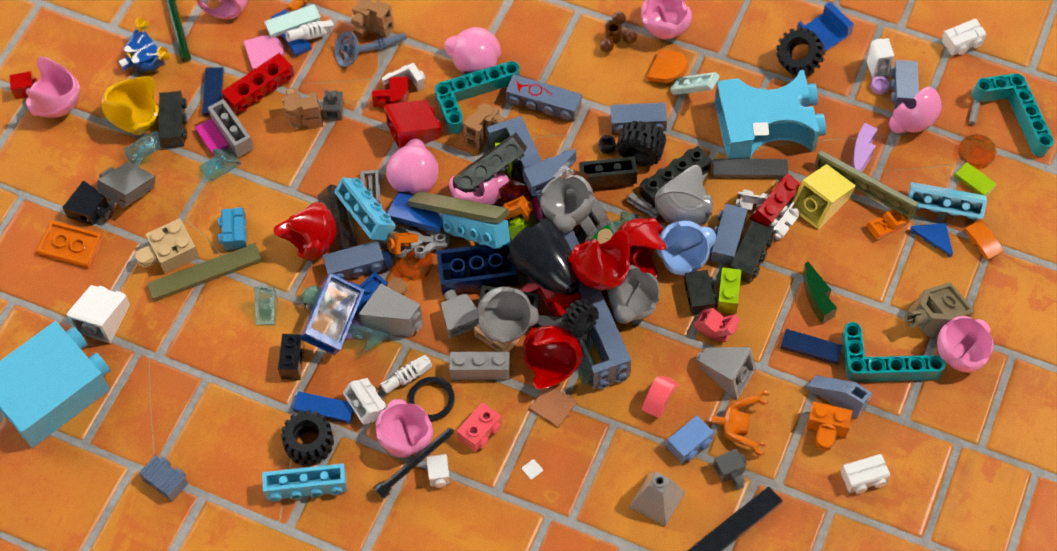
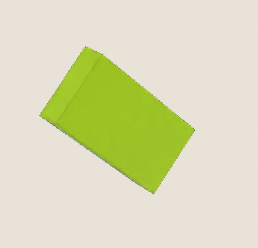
(975, 179)

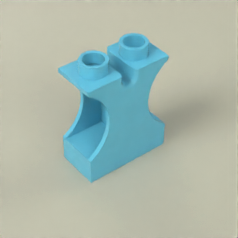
(782, 108)

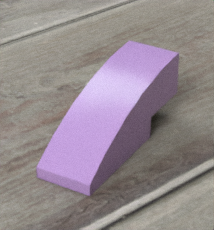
(864, 148)

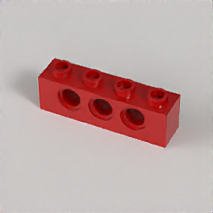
(270, 76)

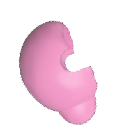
(666, 17)
(473, 49)
(919, 118)
(412, 168)
(486, 193)
(965, 343)
(403, 429)

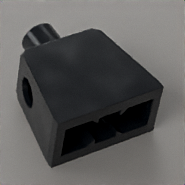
(87, 205)

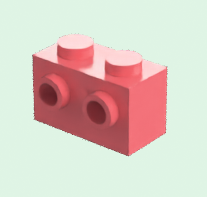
(479, 427)

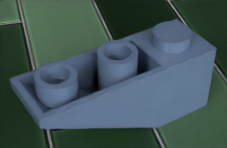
(540, 174)
(841, 393)

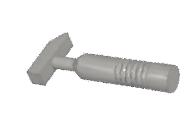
(974, 111)

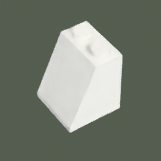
(99, 313)

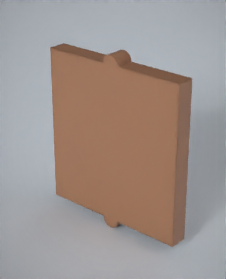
(553, 405)

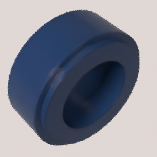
(387, 259)

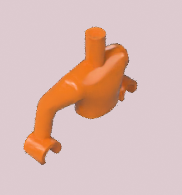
(737, 422)

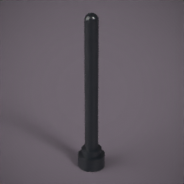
(384, 488)

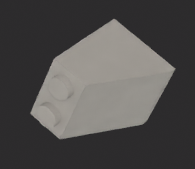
(391, 313)

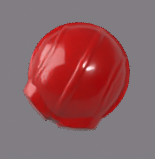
(309, 231)
(643, 240)
(603, 264)
(551, 355)

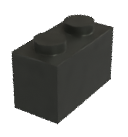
(699, 291)

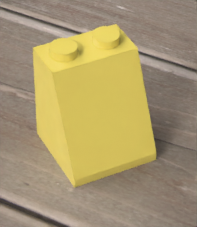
(822, 195)

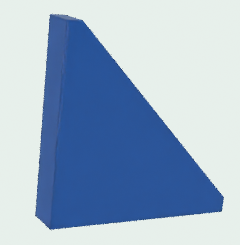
(935, 235)

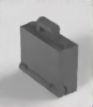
(125, 183)

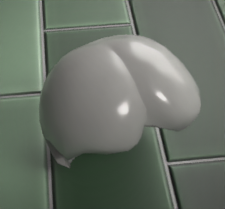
(567, 202)
(635, 297)
(506, 314)

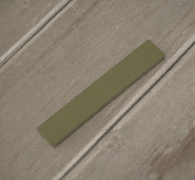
(870, 186)
(458, 207)
(204, 272)

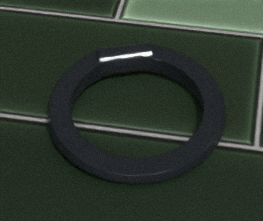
(442, 383)

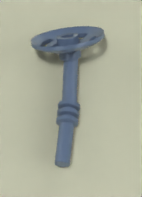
(352, 49)

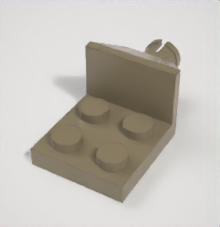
(936, 308)

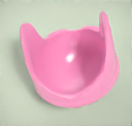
(54, 92)

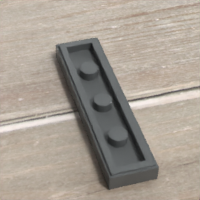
(750, 168)

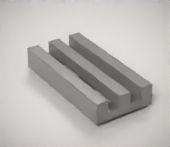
(377, 179)

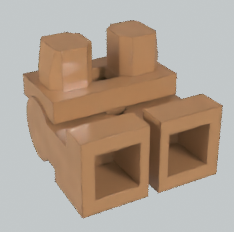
(372, 16)
(302, 111)
(476, 125)

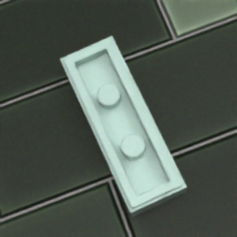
(292, 20)
(694, 83)

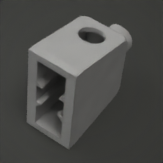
(459, 313)

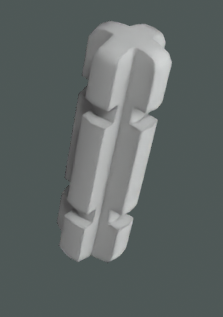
(643, 206)

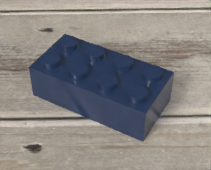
(474, 266)

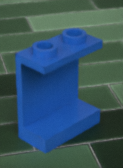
(830, 26)

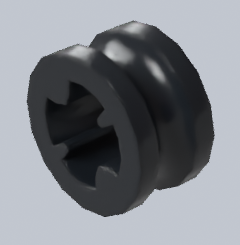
(609, 148)

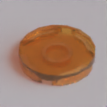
(977, 151)
(413, 267)

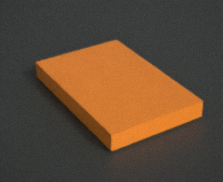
(69, 244)

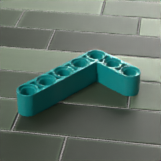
(488, 79)
(1023, 104)
(885, 363)

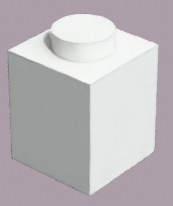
(438, 471)

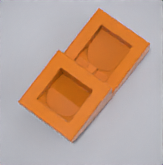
(887, 224)
(984, 239)

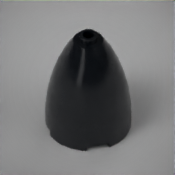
(543, 258)

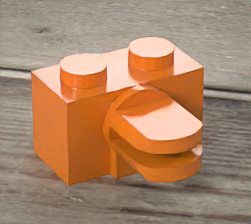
(828, 422)

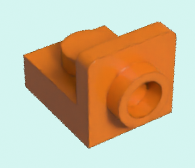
(518, 207)
(397, 240)

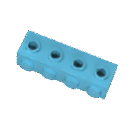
(948, 200)
(364, 208)
(479, 231)
(304, 482)

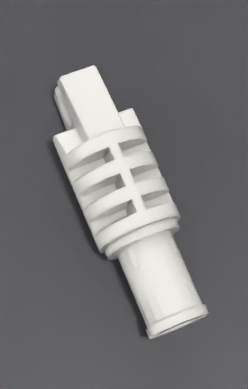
(310, 31)
(406, 374)

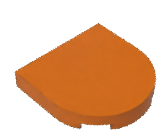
(668, 67)

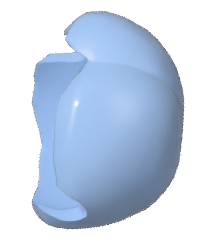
(686, 246)

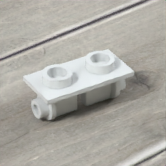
(748, 199)
(787, 215)

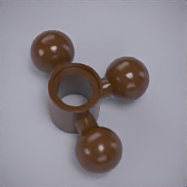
(614, 34)

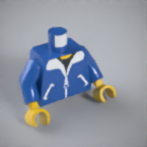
(142, 52)

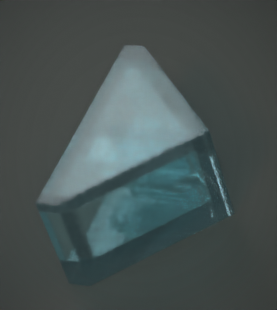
(265, 305)

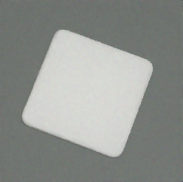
(760, 128)
(532, 469)

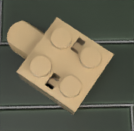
(168, 246)

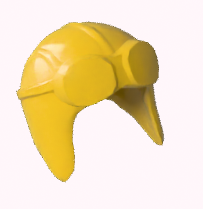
(131, 104)

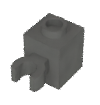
(333, 105)
(731, 466)

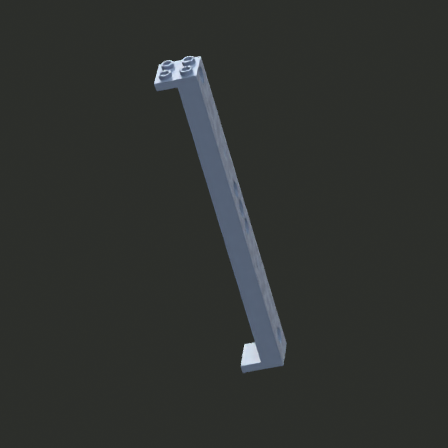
(605, 335)

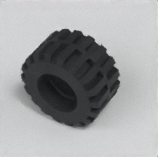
(790, 41)
(642, 141)
(307, 452)

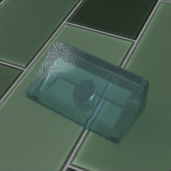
(143, 147)
(585, 368)

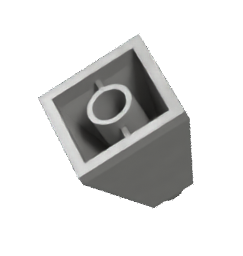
(728, 367)
(657, 498)

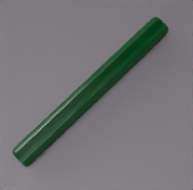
(178, 30)

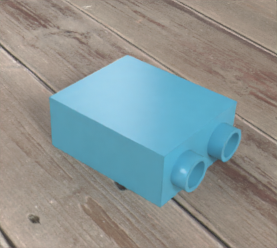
(49, 382)

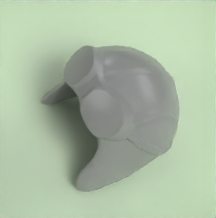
(685, 198)

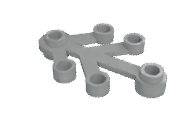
(434, 241)

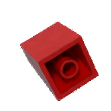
(412, 121)

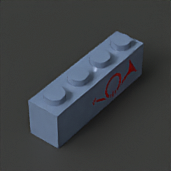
(543, 97)

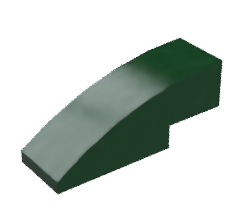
(818, 294)

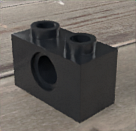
(291, 357)

